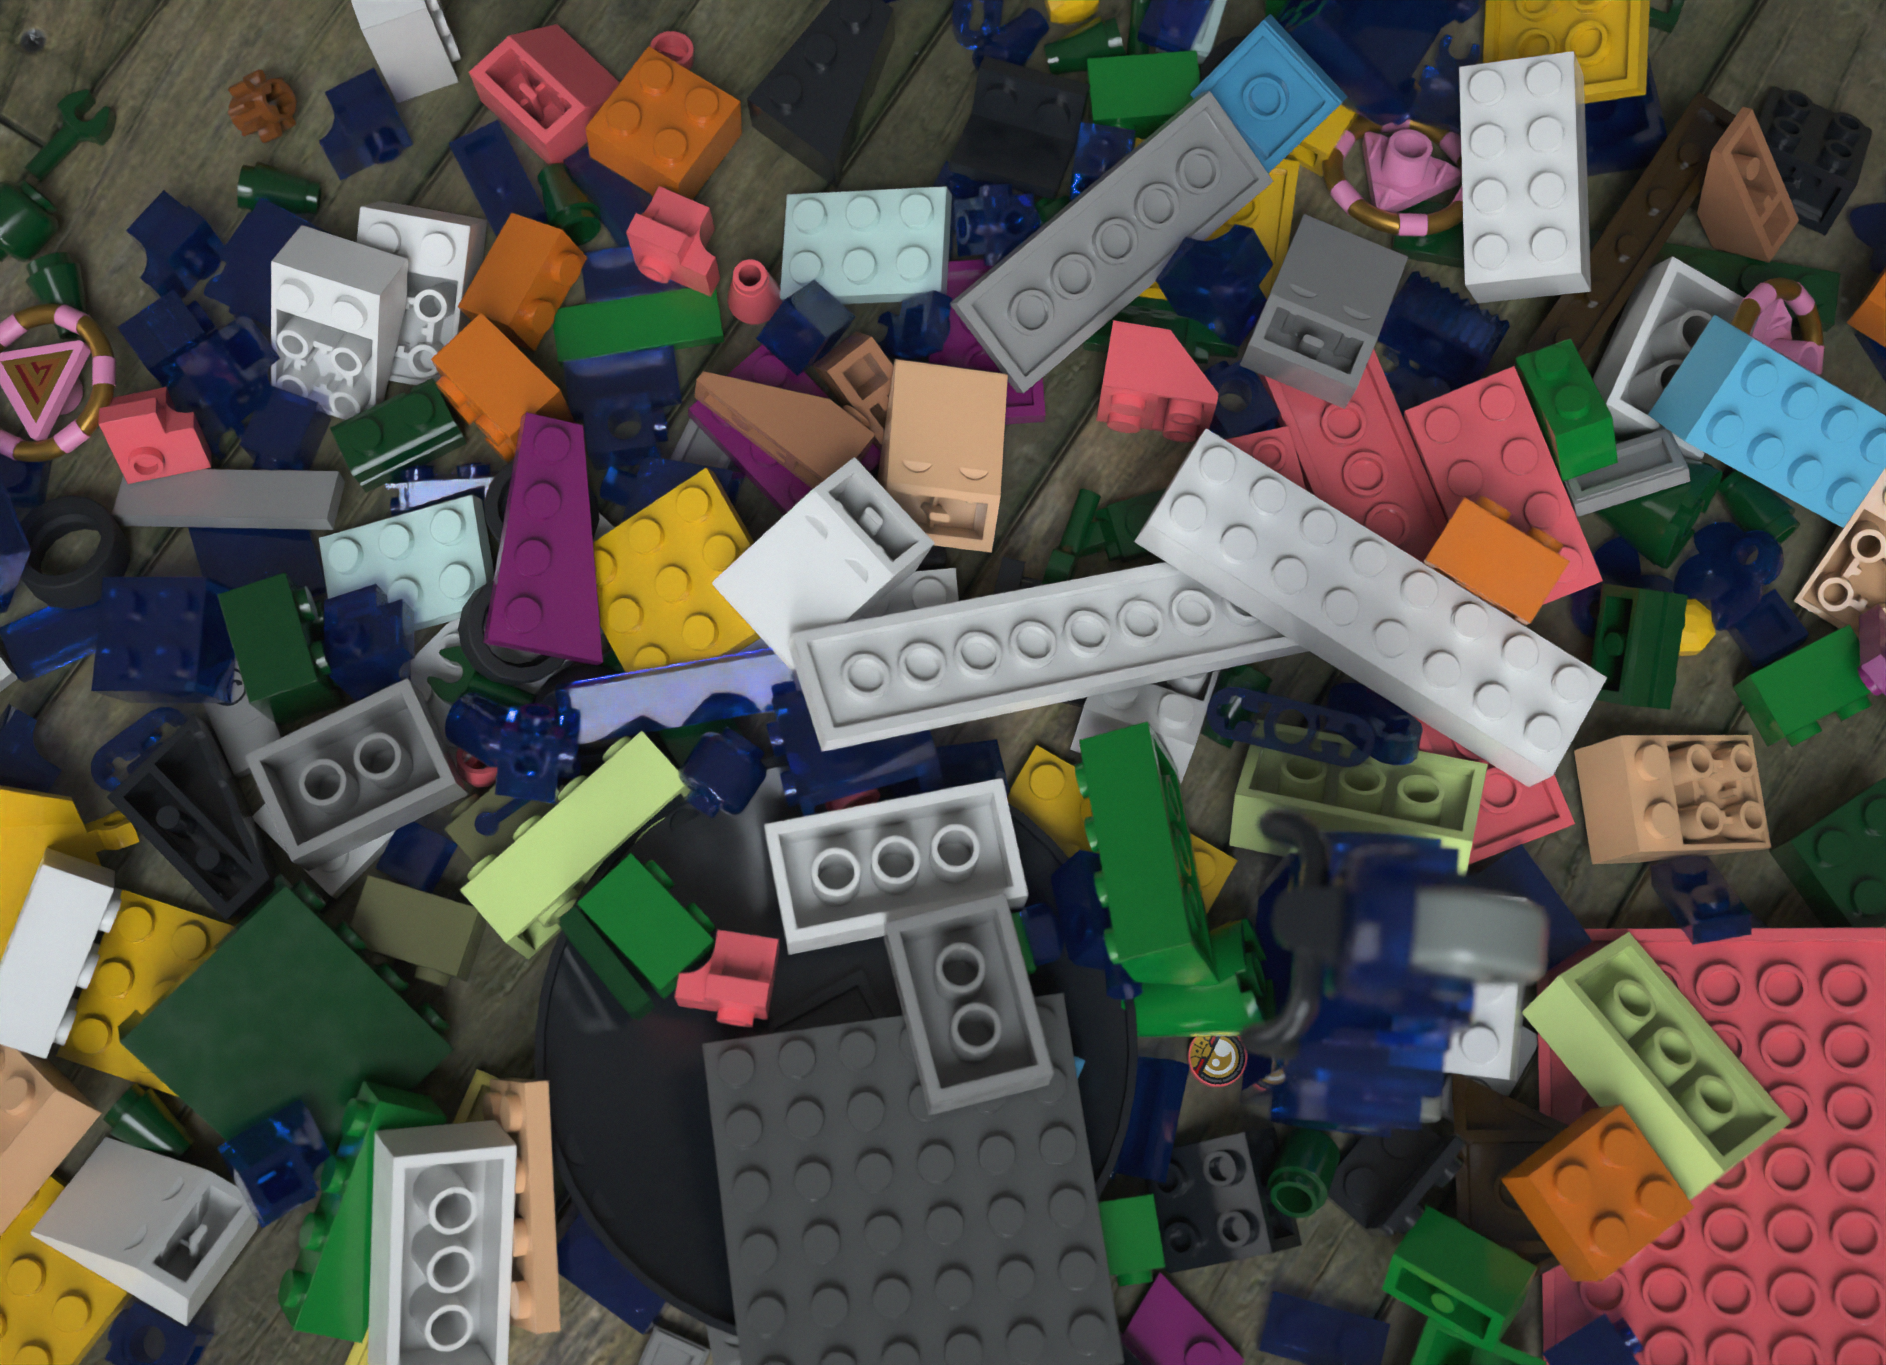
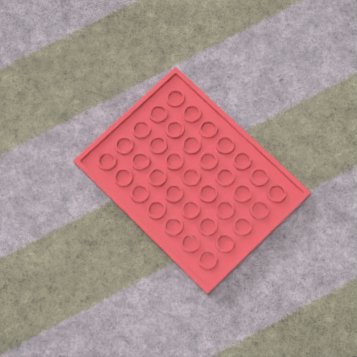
(1793, 1238)

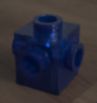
(994, 222)
(533, 752)

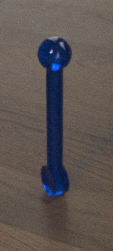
(488, 823)

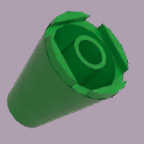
(1218, 1009)

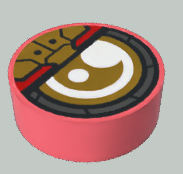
(1216, 1060)

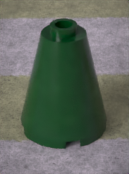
(1663, 521)

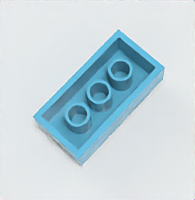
(1775, 421)

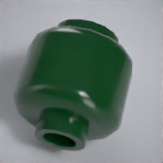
(24, 220)

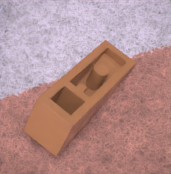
(1744, 195)
(860, 378)
(796, 429)

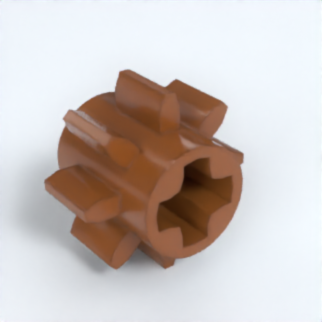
(262, 106)

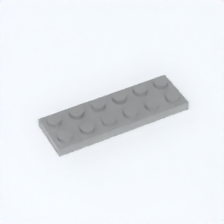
(1111, 242)

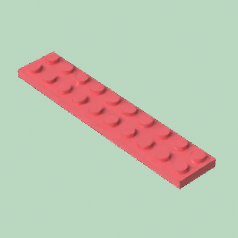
(1373, 474)

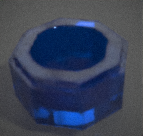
(1042, 933)

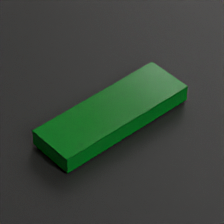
(638, 323)

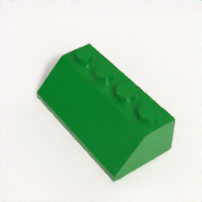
(1145, 859)

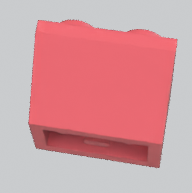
(544, 89)
(1154, 385)

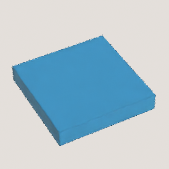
(1272, 92)

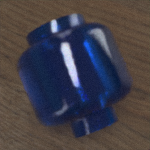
(722, 773)

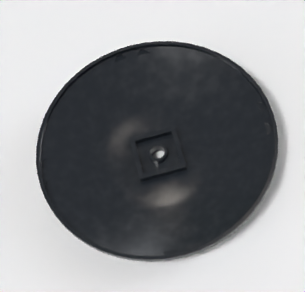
(635, 1093)

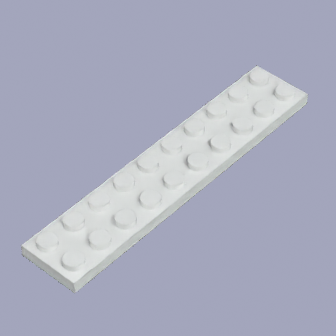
(1020, 652)

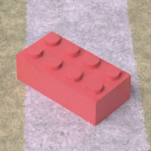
(1492, 446)

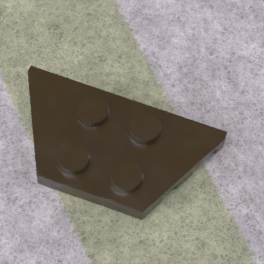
(1498, 1139)

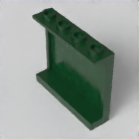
(285, 1017)

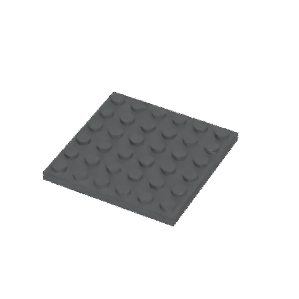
(902, 1230)

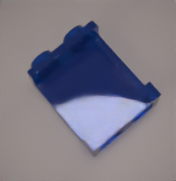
(844, 771)

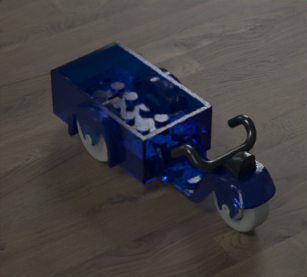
(1373, 974)

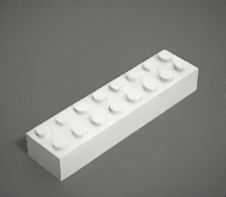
(1371, 610)

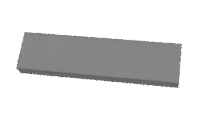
(233, 500)

